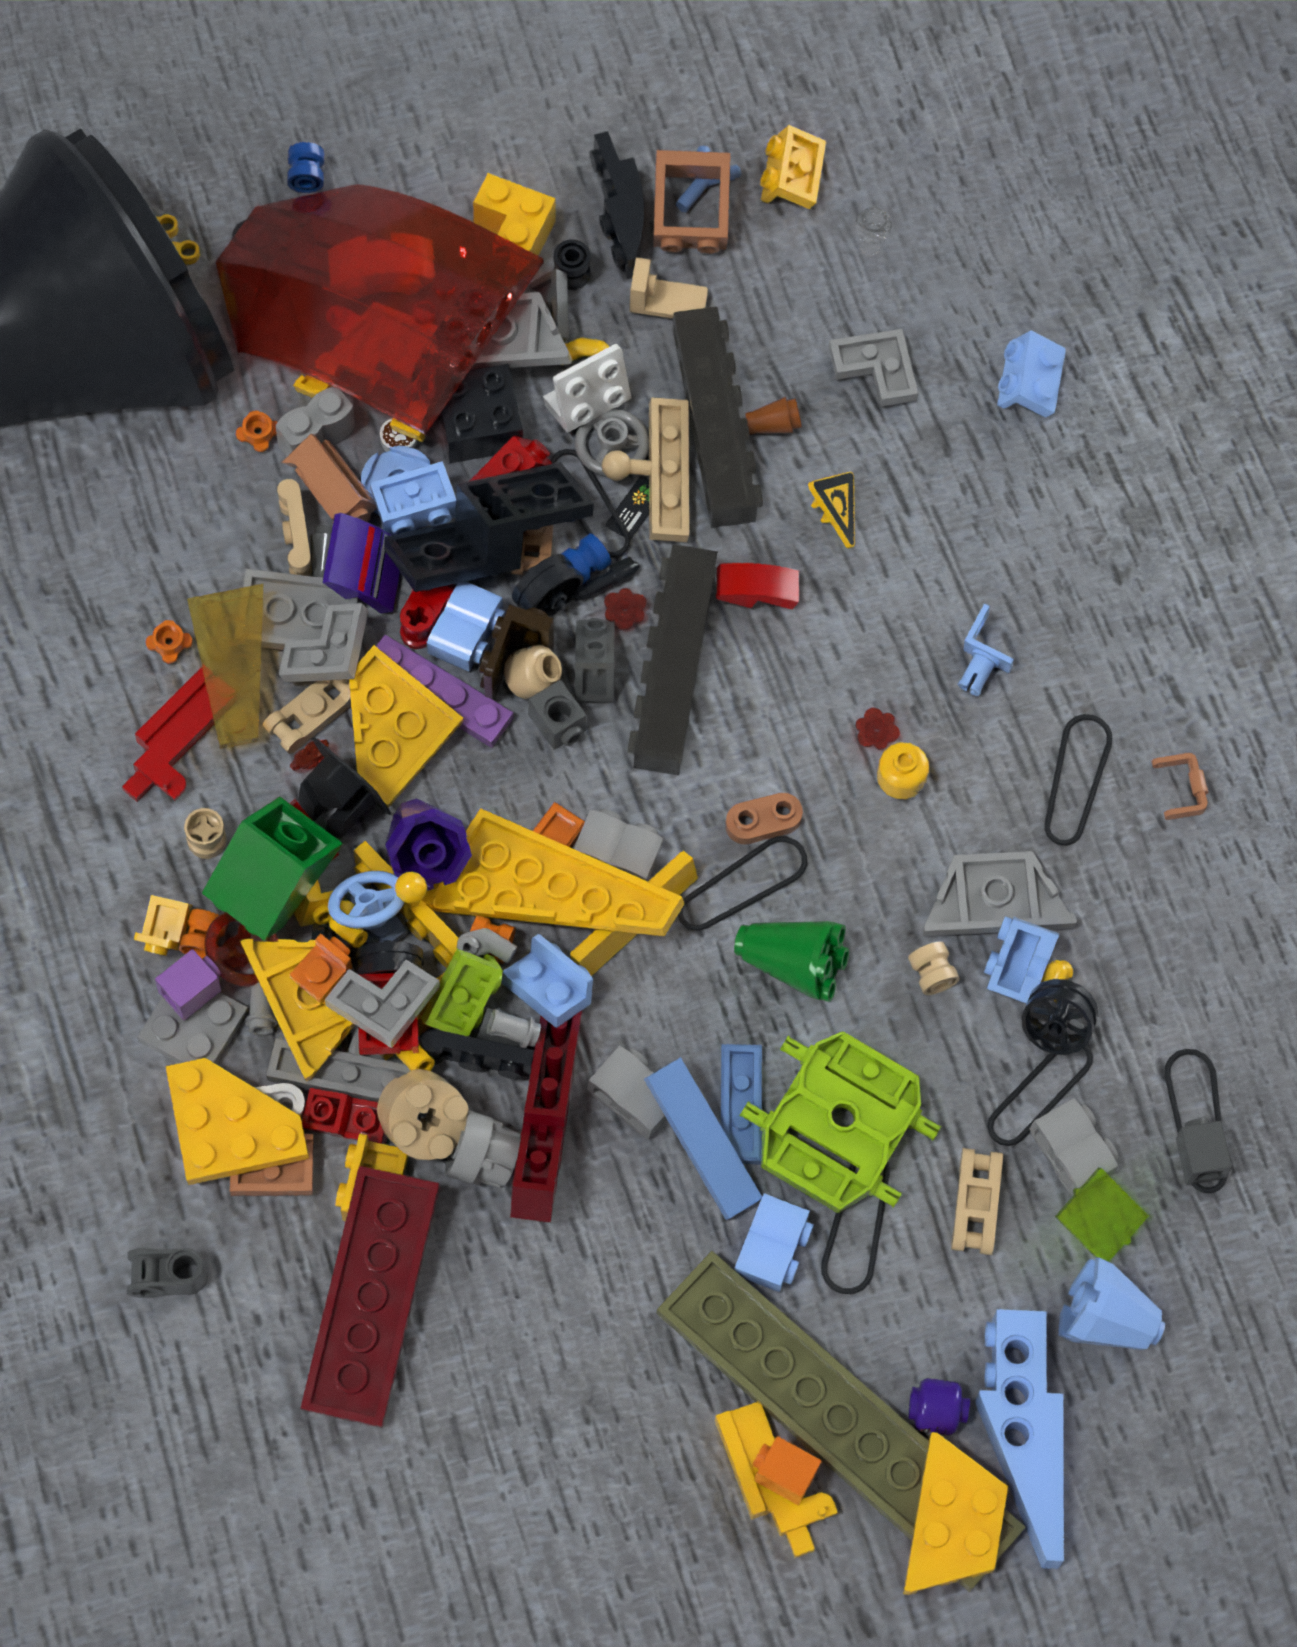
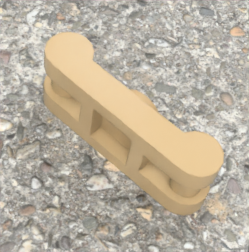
(295, 529)
(311, 710)
(977, 1201)

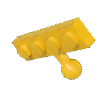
(411, 890)

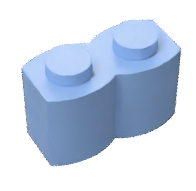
(465, 626)
(773, 1242)

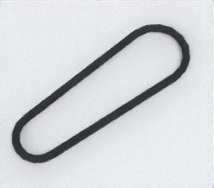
(1057, 776)
(684, 922)
(1204, 1057)
(865, 1283)

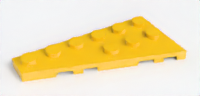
(543, 881)

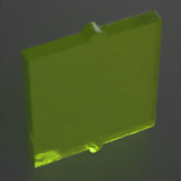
(1101, 1215)

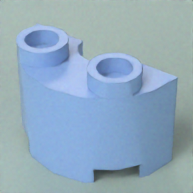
(1021, 958)

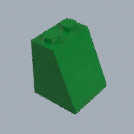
(270, 867)

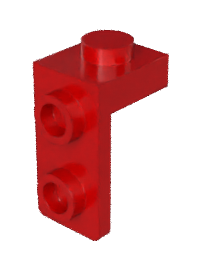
(515, 456)

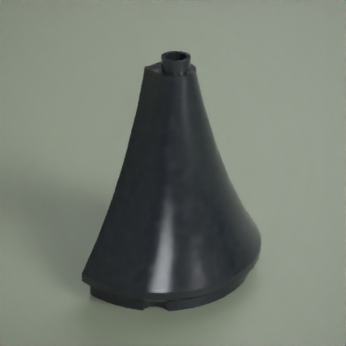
(94, 292)

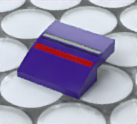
(360, 564)

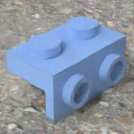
(1031, 373)

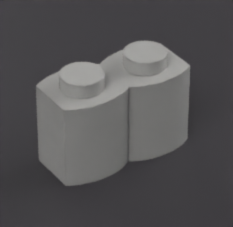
(326, 416)
(620, 844)
(622, 1089)
(1073, 1144)

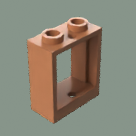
(691, 165)

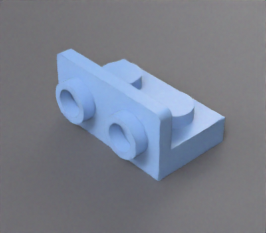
(414, 499)
(550, 982)

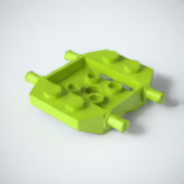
(851, 1077)

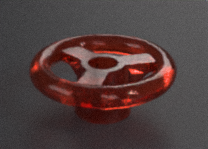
(226, 956)

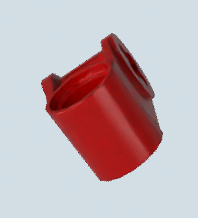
(421, 615)

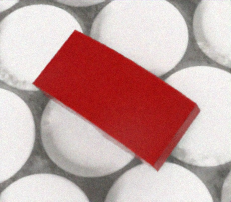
(754, 582)
(342, 1116)

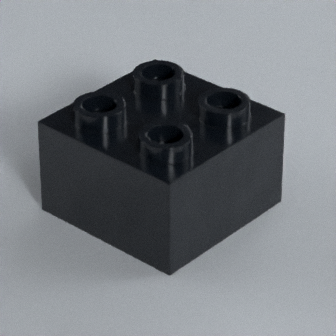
(481, 415)

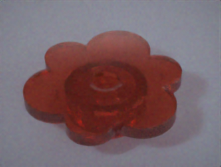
(624, 600)
(873, 720)
(308, 757)

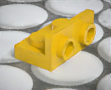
(793, 167)

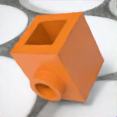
(785, 1469)

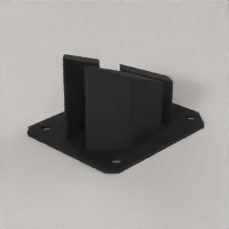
(340, 787)

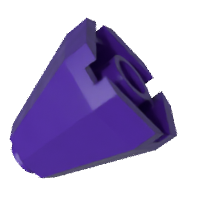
(427, 843)

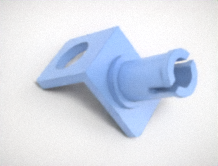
(983, 658)

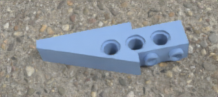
(1036, 1467)

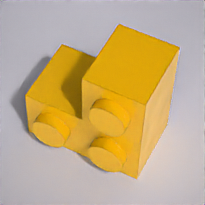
(515, 212)

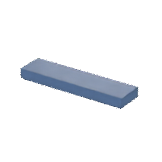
(703, 1138)

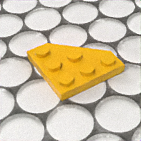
(395, 724)
(229, 1124)

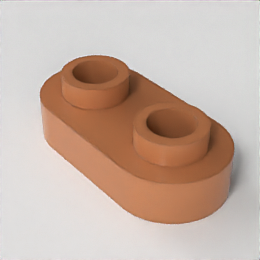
(766, 820)

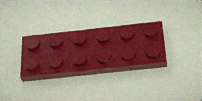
(370, 1297)

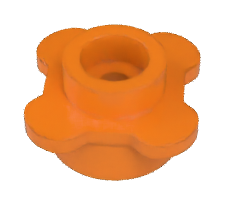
(254, 421)
(168, 630)

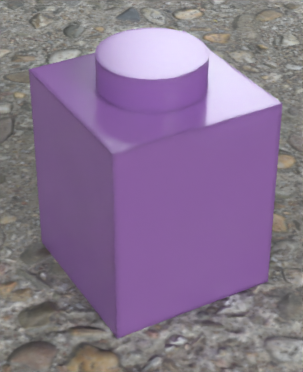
(189, 983)

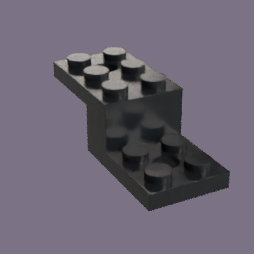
(488, 526)

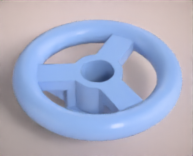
(371, 906)

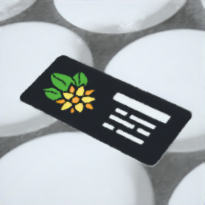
(633, 508)

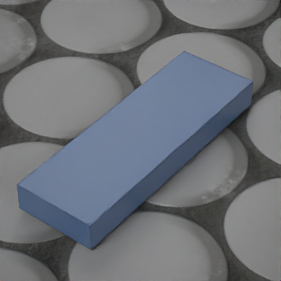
(739, 1084)

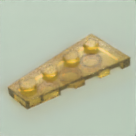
(229, 649)

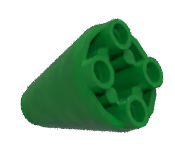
(796, 953)

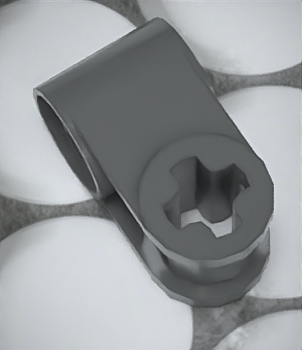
(156, 1272)

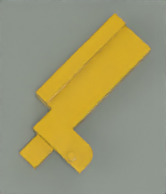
(743, 1435)

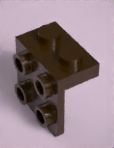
(514, 632)

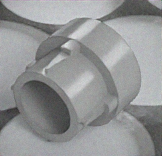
(484, 1152)

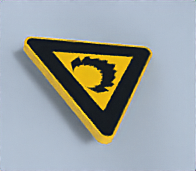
(836, 500)

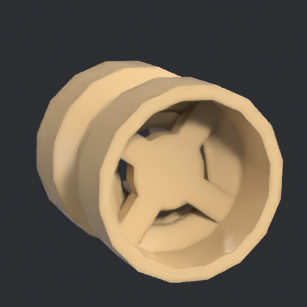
(203, 824)
(934, 968)

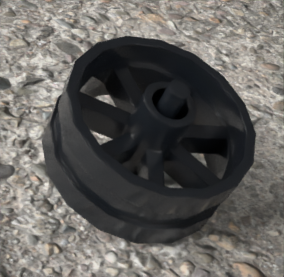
(548, 585)
(385, 957)
(1060, 1015)

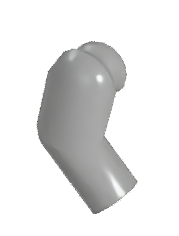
(485, 942)

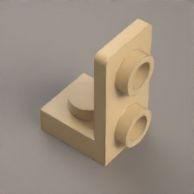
(662, 297)

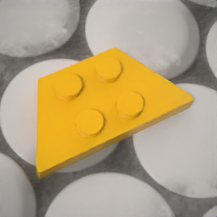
(307, 1025)
(955, 1519)

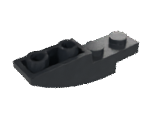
(623, 202)

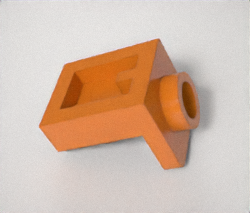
(322, 967)

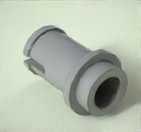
(261, 1015)
(514, 1028)

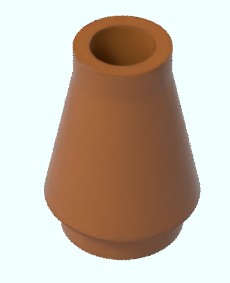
(776, 417)

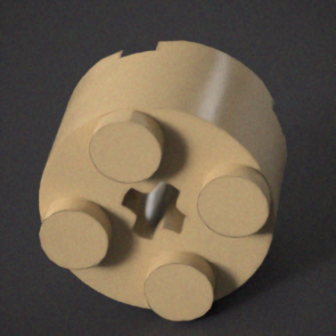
(422, 1093)

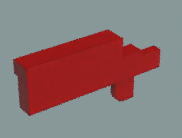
(168, 738)

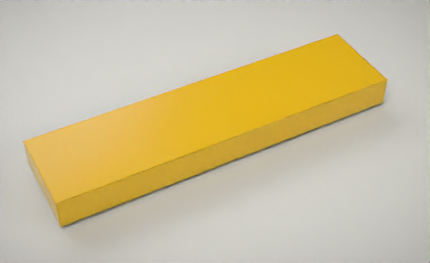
(604, 944)

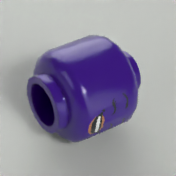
(938, 1406)

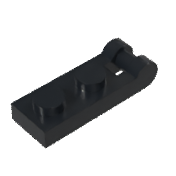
(477, 1053)

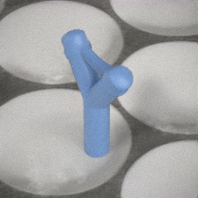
(698, 186)

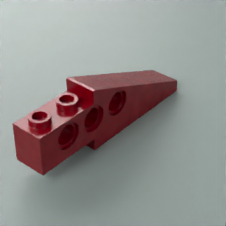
(545, 1120)

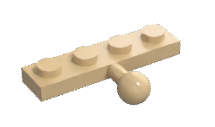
(666, 469)

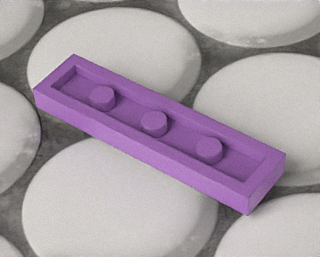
(482, 715)

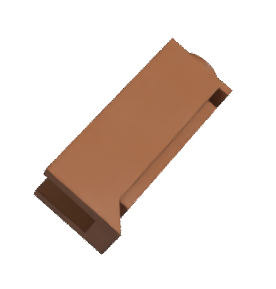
(331, 479)

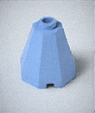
(1109, 1310)

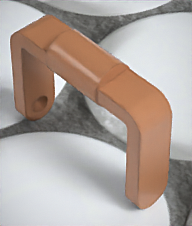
(1197, 782)

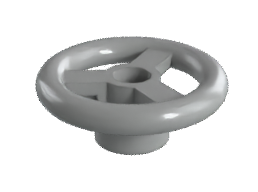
(607, 426)

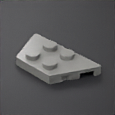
(526, 338)
(995, 885)

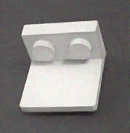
(589, 389)

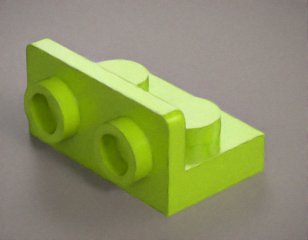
(463, 993)

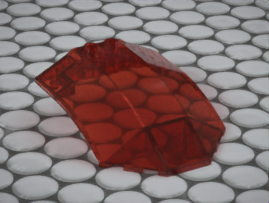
(371, 294)

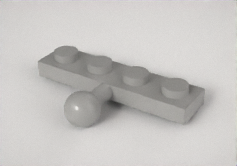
(341, 1073)

